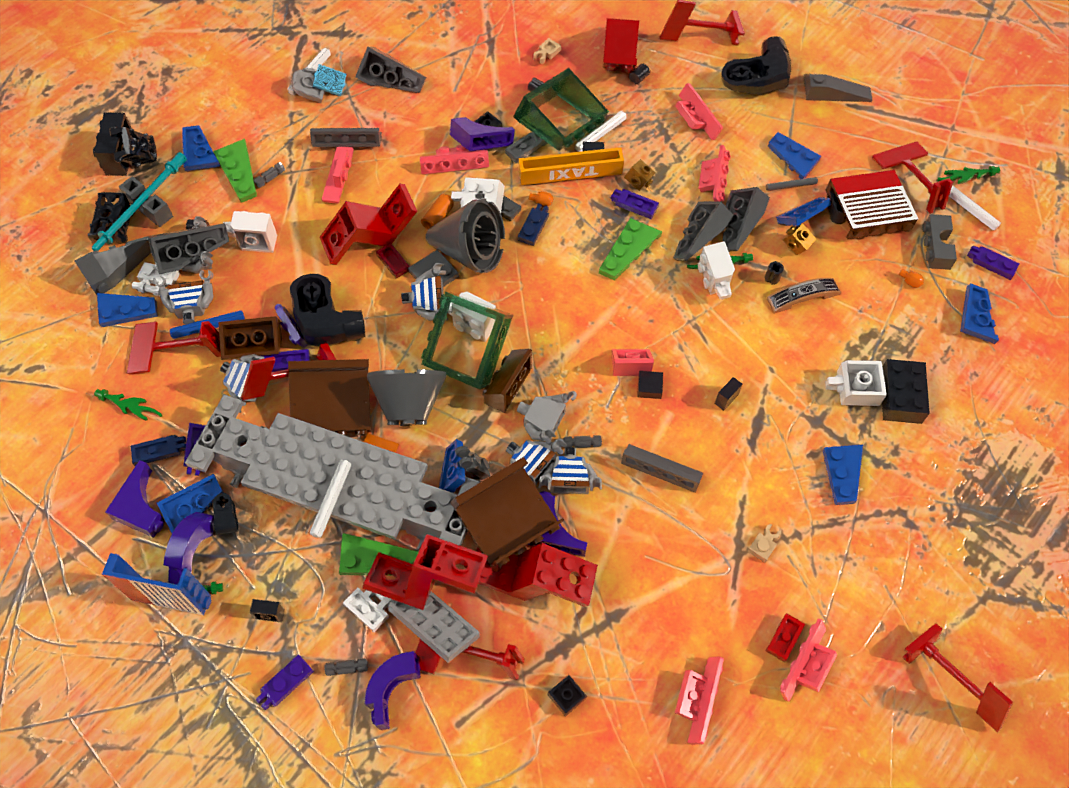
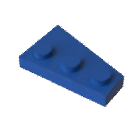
(197, 149)
(796, 155)
(804, 212)
(120, 309)
(977, 316)
(843, 470)
(452, 473)
(189, 500)

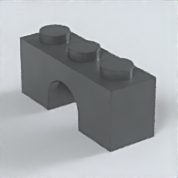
(152, 208)
(939, 253)

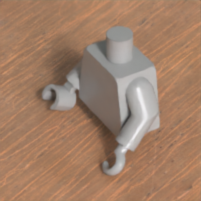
(544, 415)

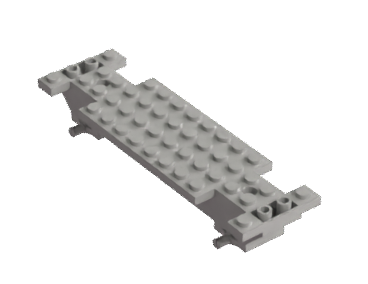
(300, 460)

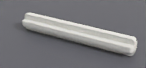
(319, 59)
(602, 130)
(974, 208)
(330, 499)

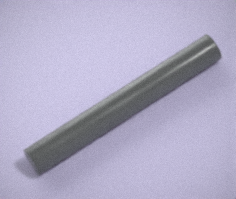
(793, 183)

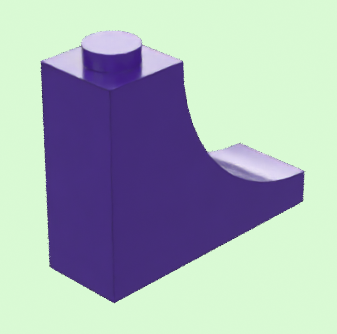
(478, 136)
(131, 503)
(561, 538)

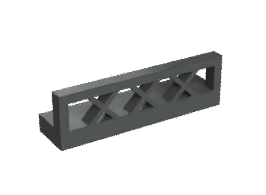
(345, 137)
(661, 468)

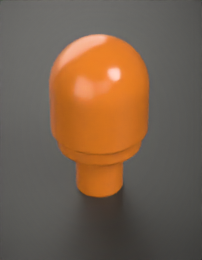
(543, 198)
(912, 278)

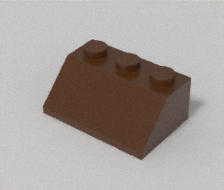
(250, 337)
(508, 379)

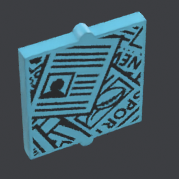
(329, 80)

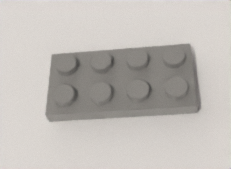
(437, 626)

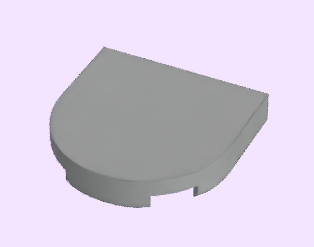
(303, 85)

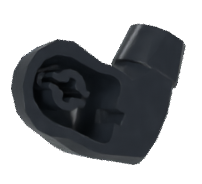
(760, 73)
(317, 315)

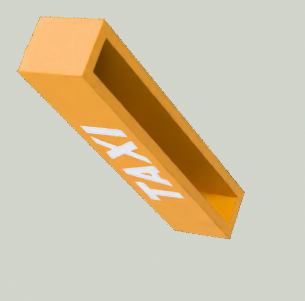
(571, 166)

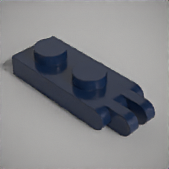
(533, 225)
(158, 449)

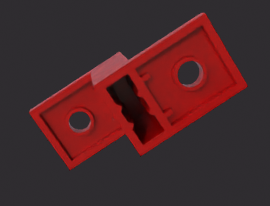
(620, 44)
(368, 224)
(434, 562)
(542, 572)

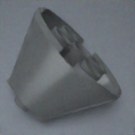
(406, 396)

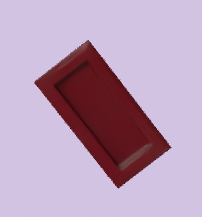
(393, 260)

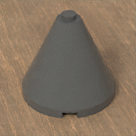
(471, 235)

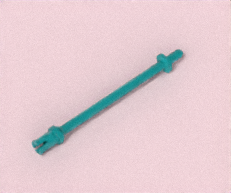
(171, 167)

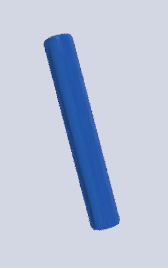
(195, 327)

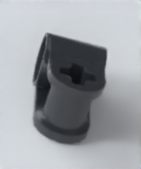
(836, 213)
(224, 517)

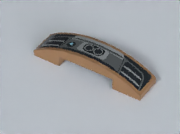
(801, 292)

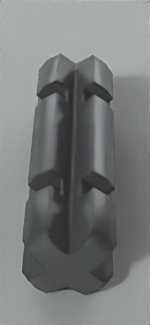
(270, 174)
(583, 441)
(346, 667)

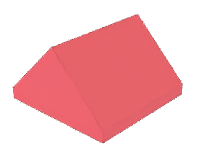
(631, 361)

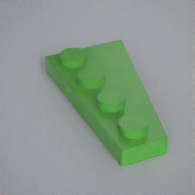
(237, 168)
(628, 247)
(359, 554)

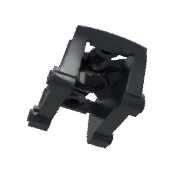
(143, 152)
(101, 221)

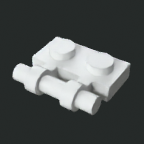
(146, 276)
(366, 609)

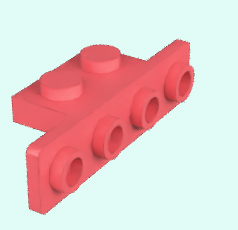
(697, 113)
(453, 159)
(338, 174)
(714, 174)
(811, 665)
(697, 698)

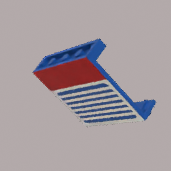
(186, 596)

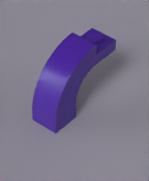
(184, 541)
(384, 680)

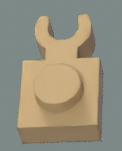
(547, 49)
(764, 545)

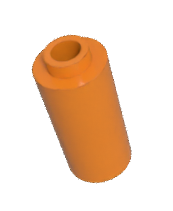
(437, 211)

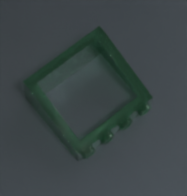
(574, 92)
(493, 347)

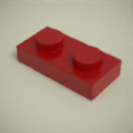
(785, 637)

